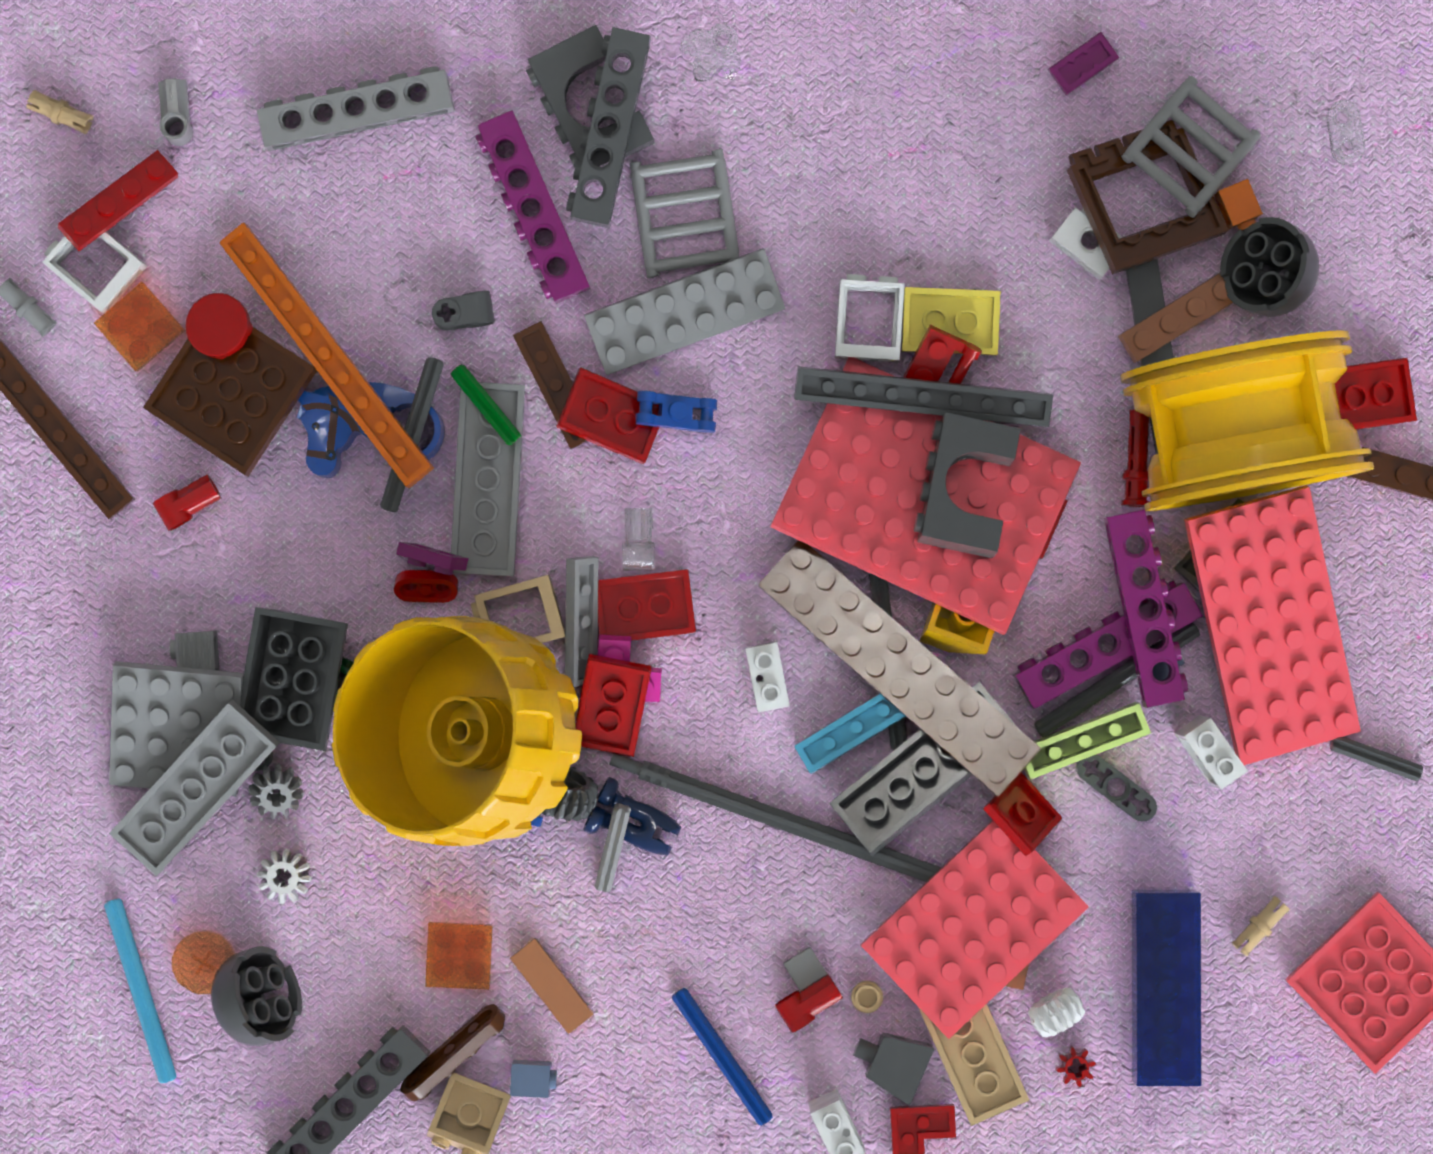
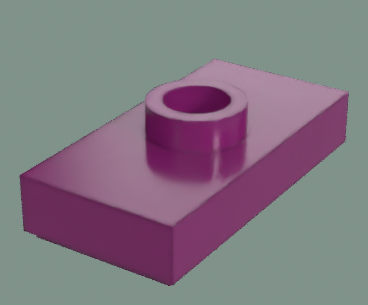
(1083, 63)

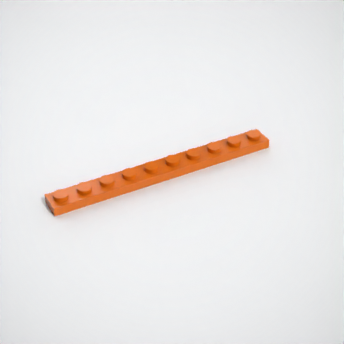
(326, 355)

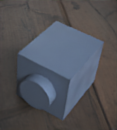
(532, 1078)

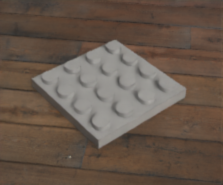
(160, 714)

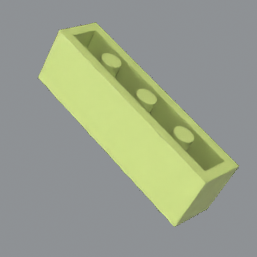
(1088, 739)

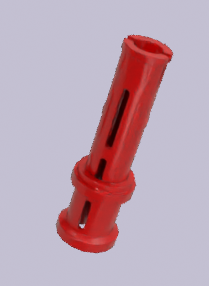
(1136, 474)

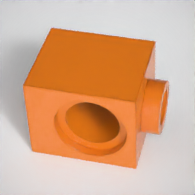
(1238, 205)

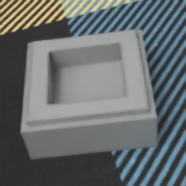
(805, 968)

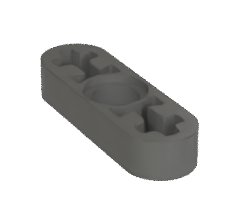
(1130, 808)

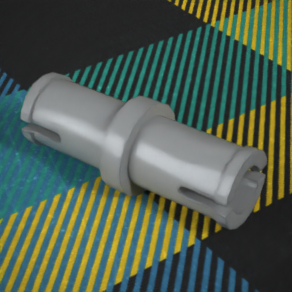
(26, 307)

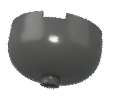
(1270, 267)
(240, 998)

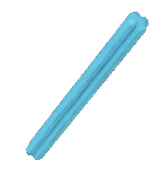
(140, 990)

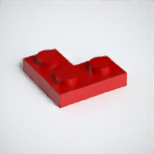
(920, 1122)

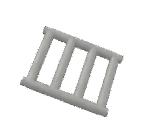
(1153, 132)
(644, 203)

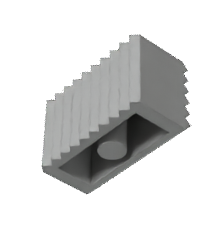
(196, 650)

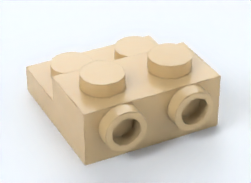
(468, 1116)

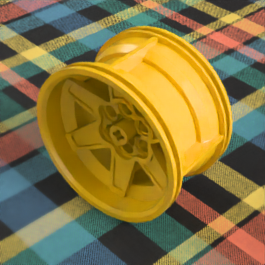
(1246, 419)

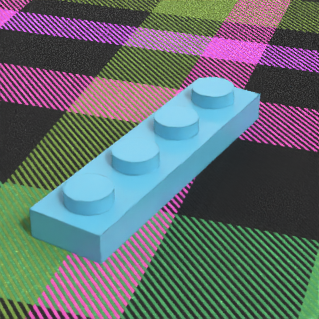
(847, 733)

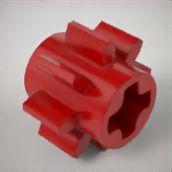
(1083, 1071)

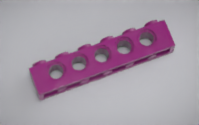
(506, 129)
(1118, 530)
(1030, 672)

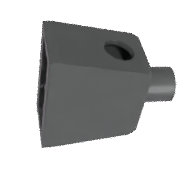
(895, 1063)

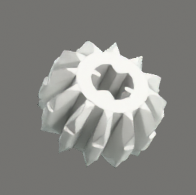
(294, 882)
(1056, 1012)

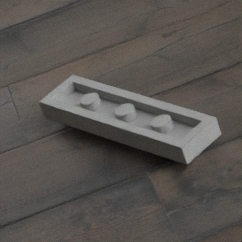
(581, 615)

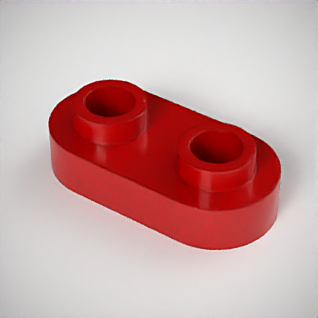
(425, 586)

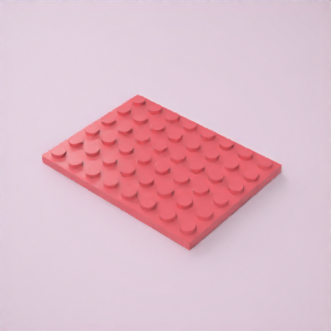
(862, 495)

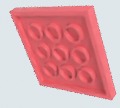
(1370, 982)

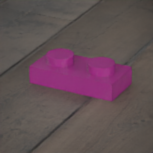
(420, 555)

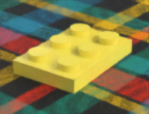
(961, 312)

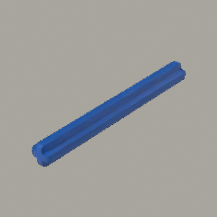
(722, 1056)

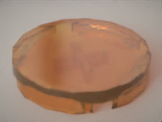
(199, 958)

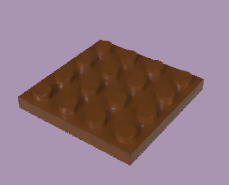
(234, 401)

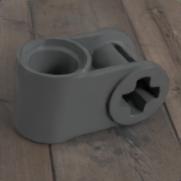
(471, 311)

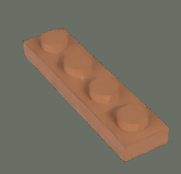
(1175, 318)

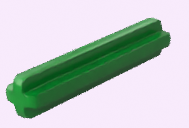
(485, 404)

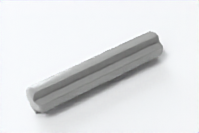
(612, 847)

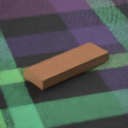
(551, 985)

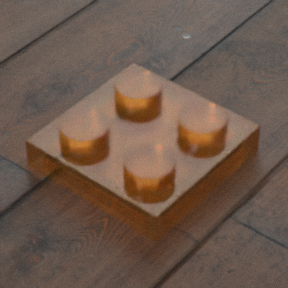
(139, 326)
(459, 955)

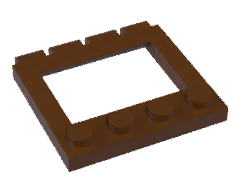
(1151, 242)

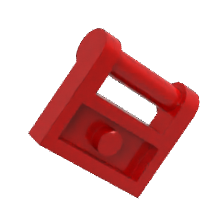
(935, 354)

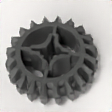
(578, 799)

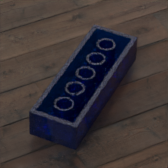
(1166, 987)

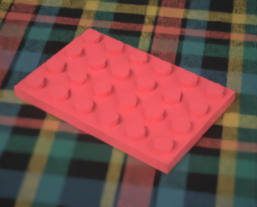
(973, 927)

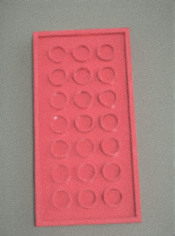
(1272, 625)

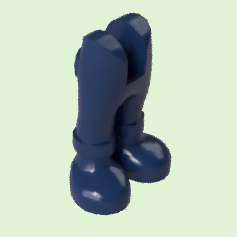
(647, 815)

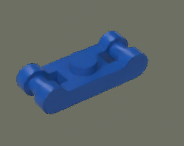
(676, 412)

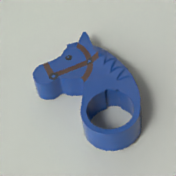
(334, 429)

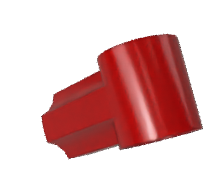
(180, 506)
(801, 1007)

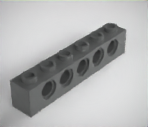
(635, 48)
(410, 1055)

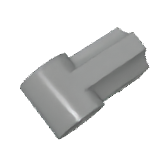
(175, 108)

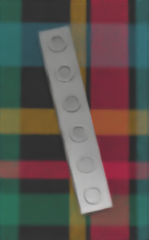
(274, 114)

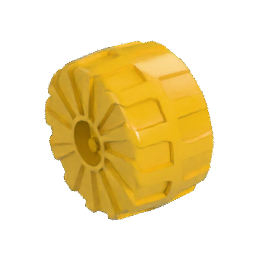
(455, 730)

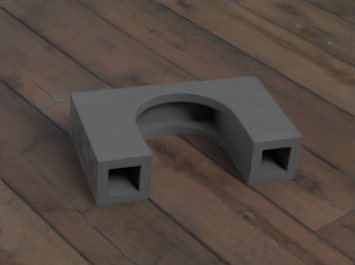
(555, 72)
(942, 521)

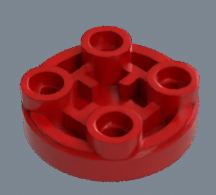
(218, 325)

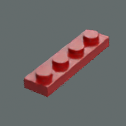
(118, 200)

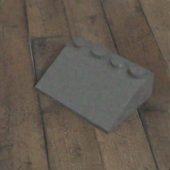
(293, 675)

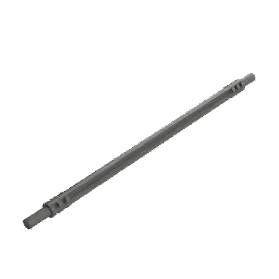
(774, 817)

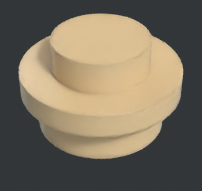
(867, 996)

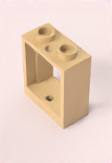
(548, 598)

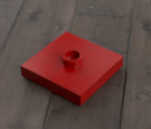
(1023, 814)

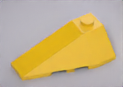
(955, 632)

